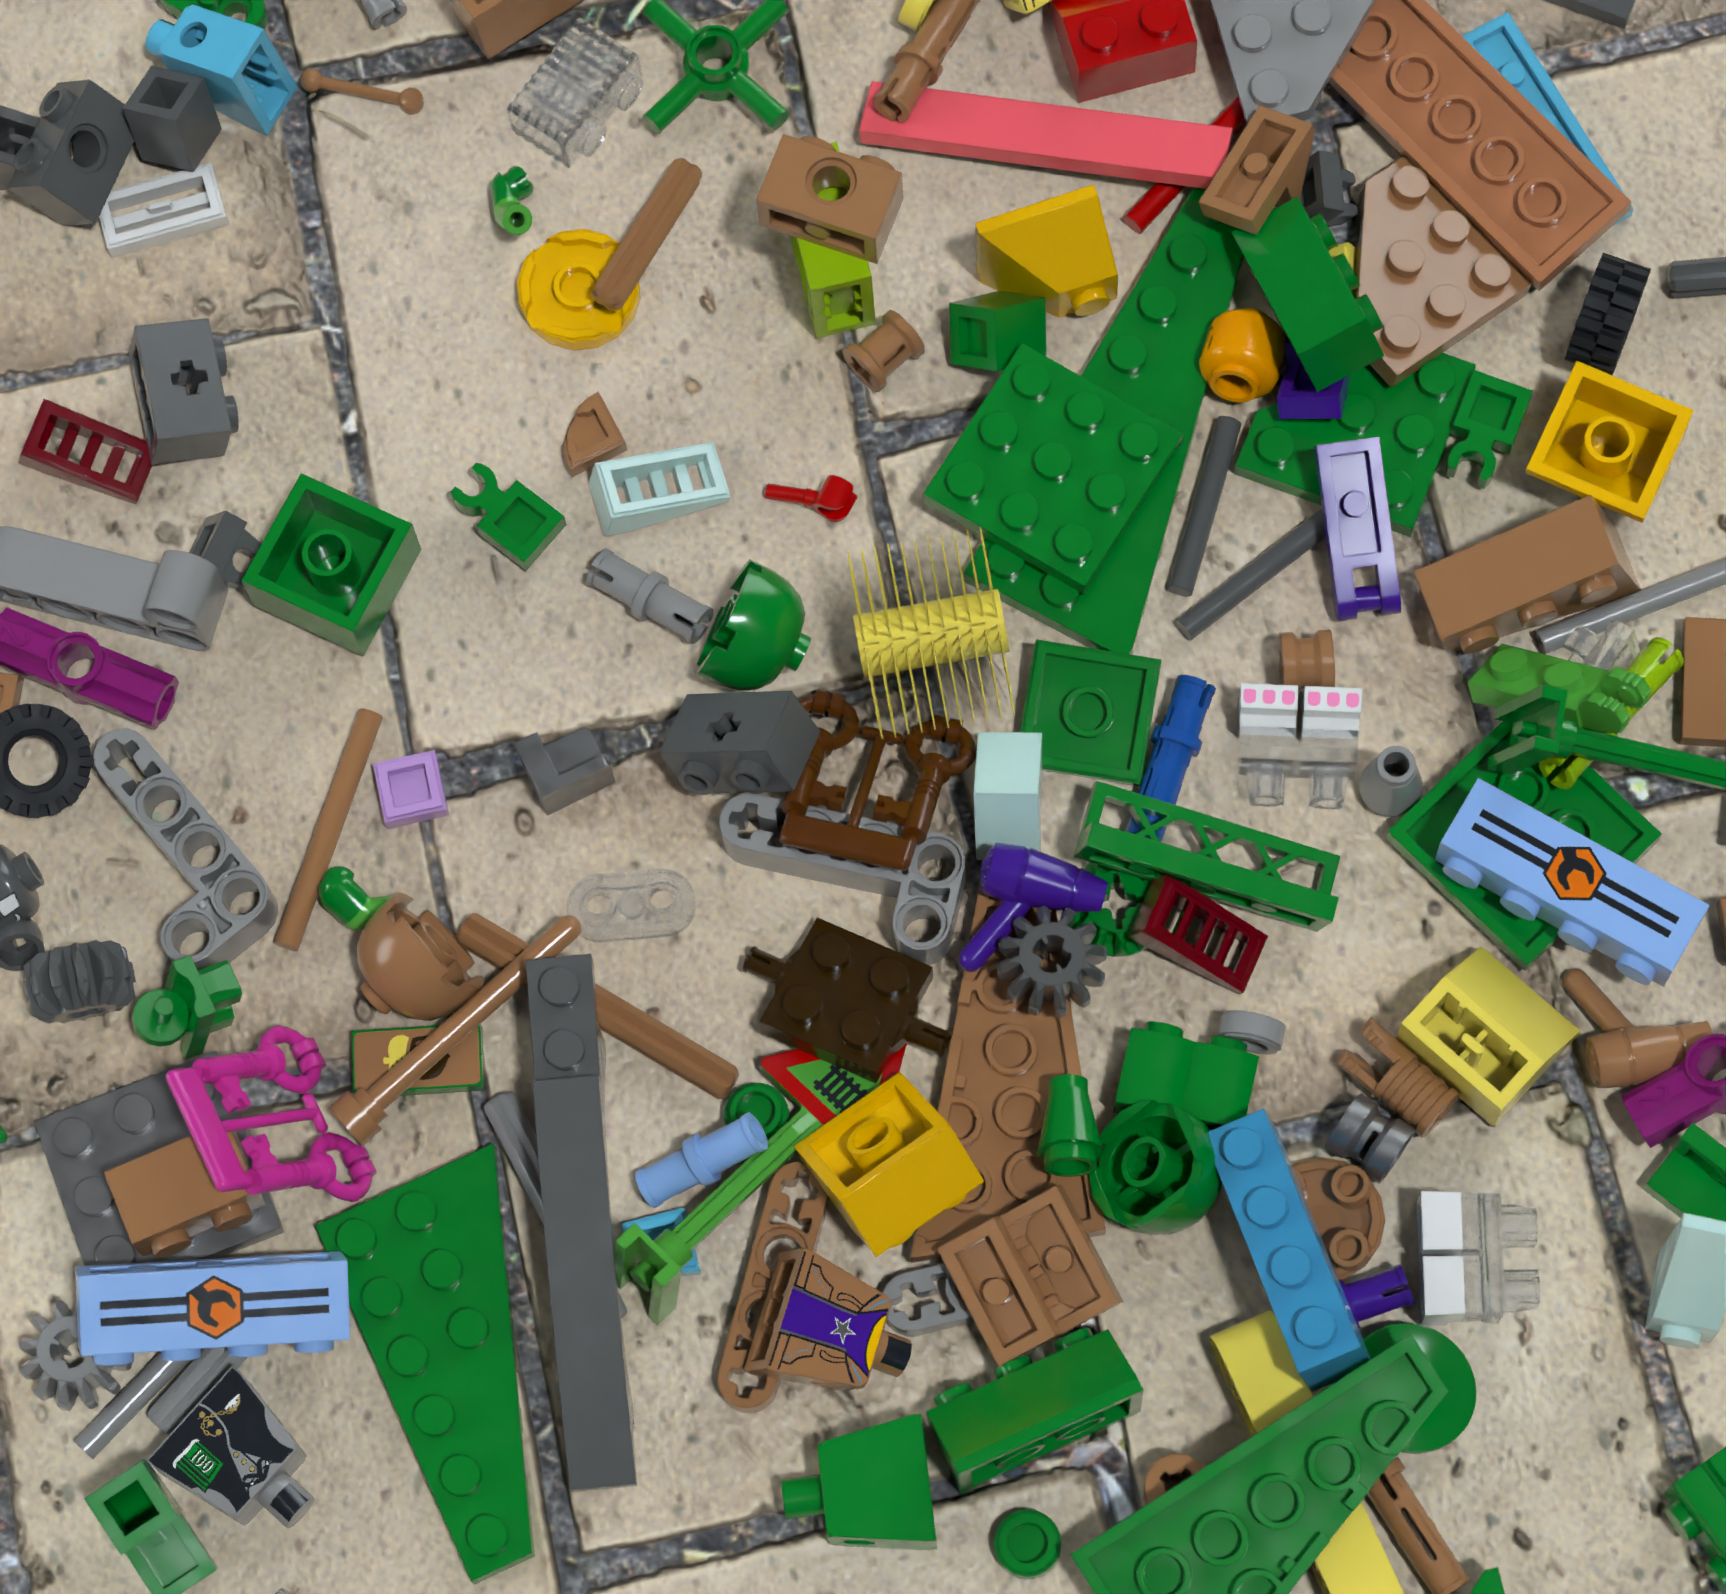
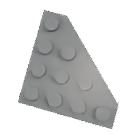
(1286, 49)

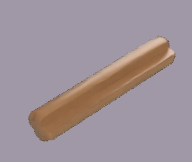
(647, 234)

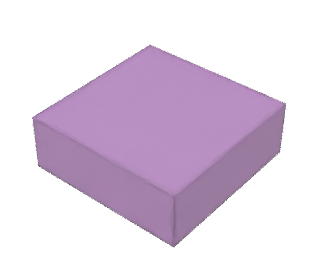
(410, 789)

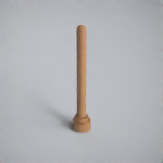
(364, 1109)

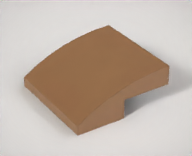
(1030, 1275)

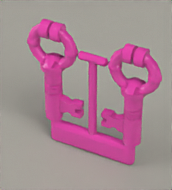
(266, 1173)

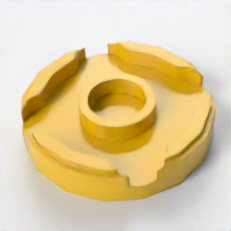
(559, 288)

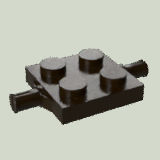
(846, 1000)

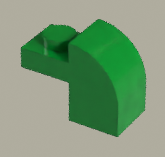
(151, 1530)

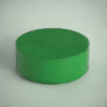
(1027, 1544)

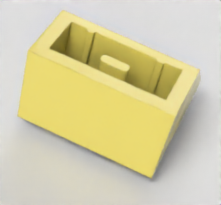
(1486, 1034)

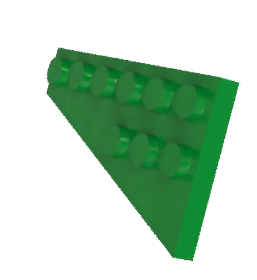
(440, 1327)
(1277, 1497)

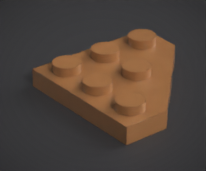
(1425, 270)

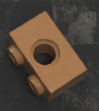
(850, 225)

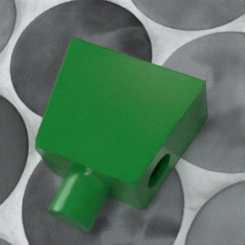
(870, 1488)

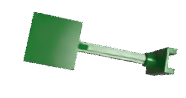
(1543, 732)

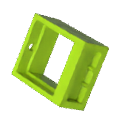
(834, 283)

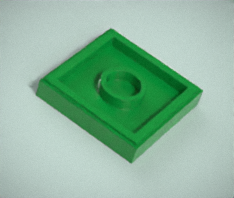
(1091, 710)

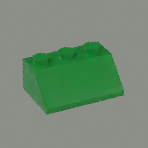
(1034, 1408)

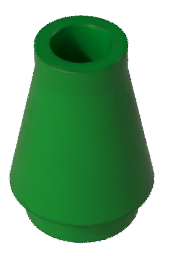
(1069, 1130)

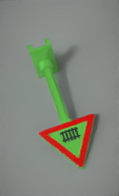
(821, 1094)

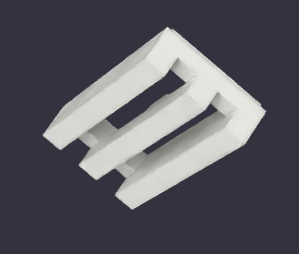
(169, 229)

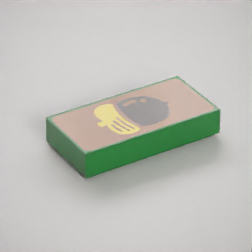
(381, 1049)

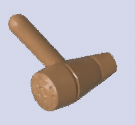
(1624, 1052)

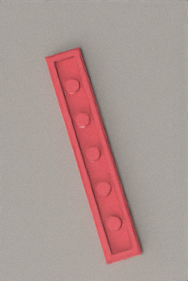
(1053, 137)

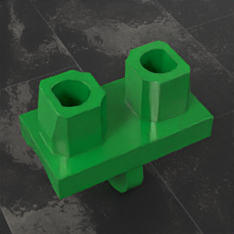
(188, 1007)

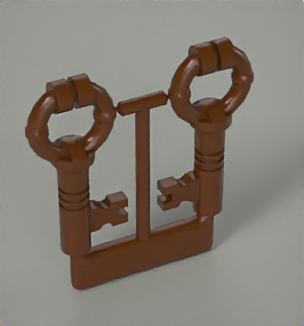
(914, 815)

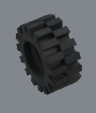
(1607, 313)
(73, 766)

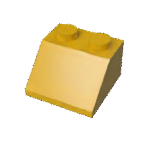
(1610, 441)
(889, 1164)

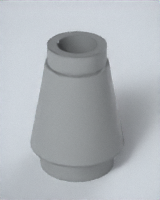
(1388, 793)

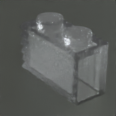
(576, 94)

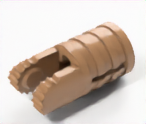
(1407, 1087)

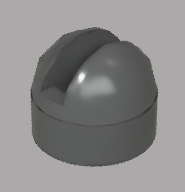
(15, 957)

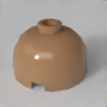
(413, 963)

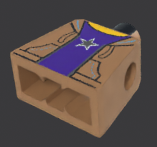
(823, 1327)

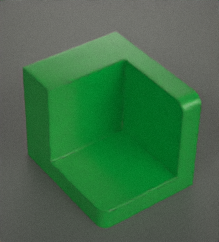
(993, 326)

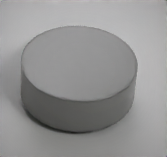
(1256, 1030)

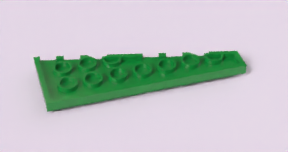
(1153, 365)

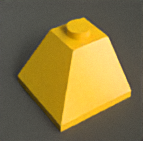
(1051, 252)

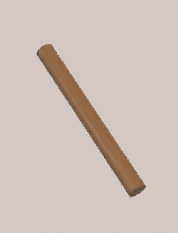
(328, 829)

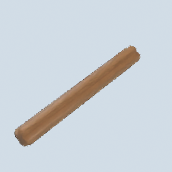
(615, 1016)

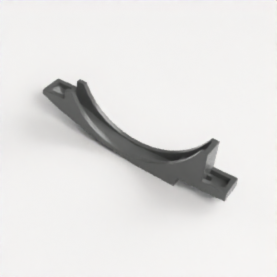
(578, 1222)

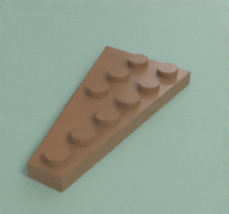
(999, 1096)

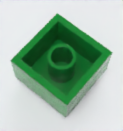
(332, 564)

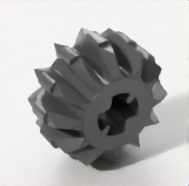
(1077, 957)
(79, 981)

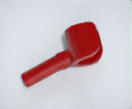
(831, 502)

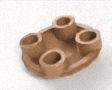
(1344, 1210)

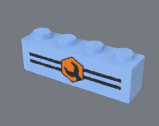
(1569, 883)
(212, 1305)

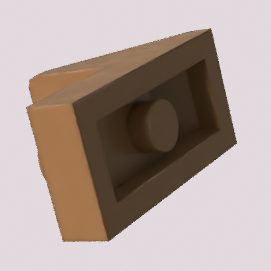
(1260, 171)

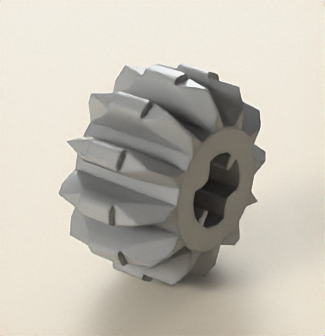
(56, 1374)

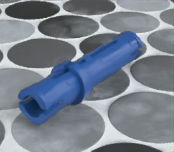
(1175, 744)

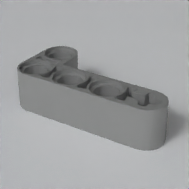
(151, 600)
(179, 841)
(915, 894)

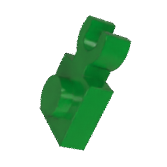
(1487, 420)
(512, 521)

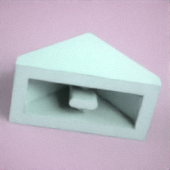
(1007, 790)

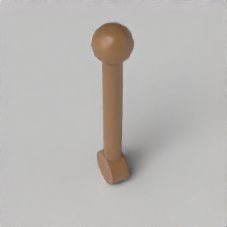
(409, 99)

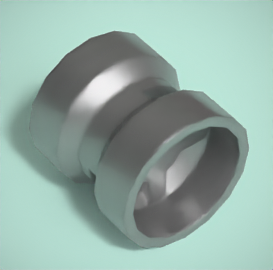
(1358, 1128)

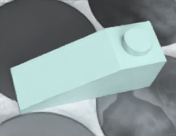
(1690, 1283)

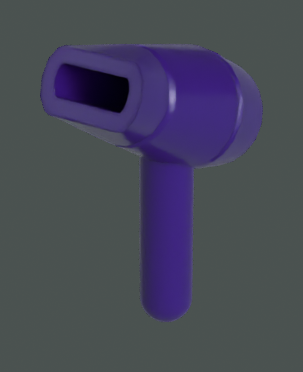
(1027, 880)

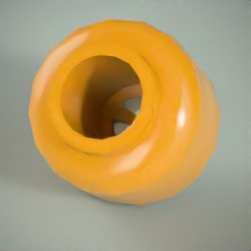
(1242, 354)

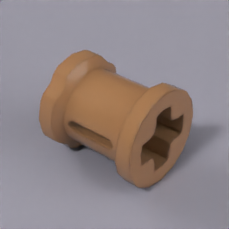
(884, 350)

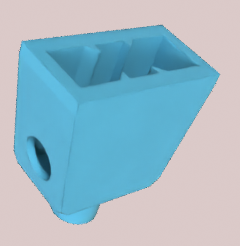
(235, 60)

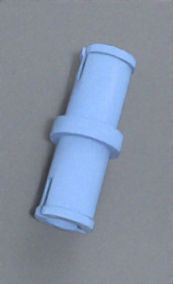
(701, 1160)

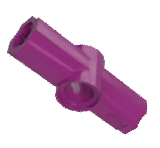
(113, 682)
(1681, 1093)

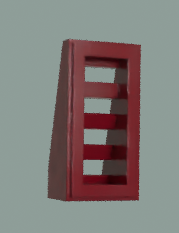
(75, 424)
(1149, 931)

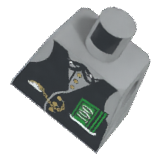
(236, 1455)

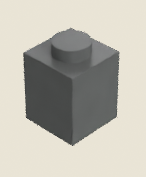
(172, 118)

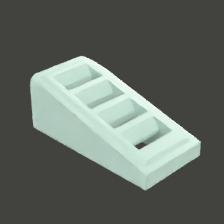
(641, 512)

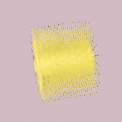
(929, 633)

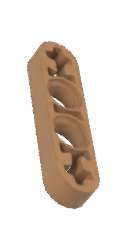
(759, 1277)

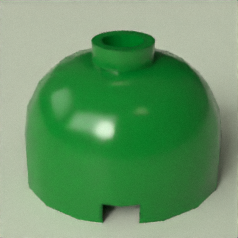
(755, 632)
(1156, 1169)

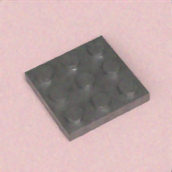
(116, 1130)

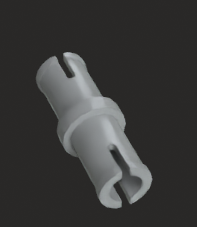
(649, 596)

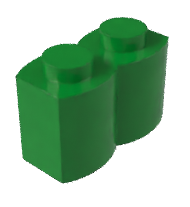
(1202, 1078)

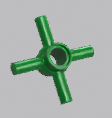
(720, 83)

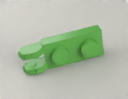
(1594, 695)

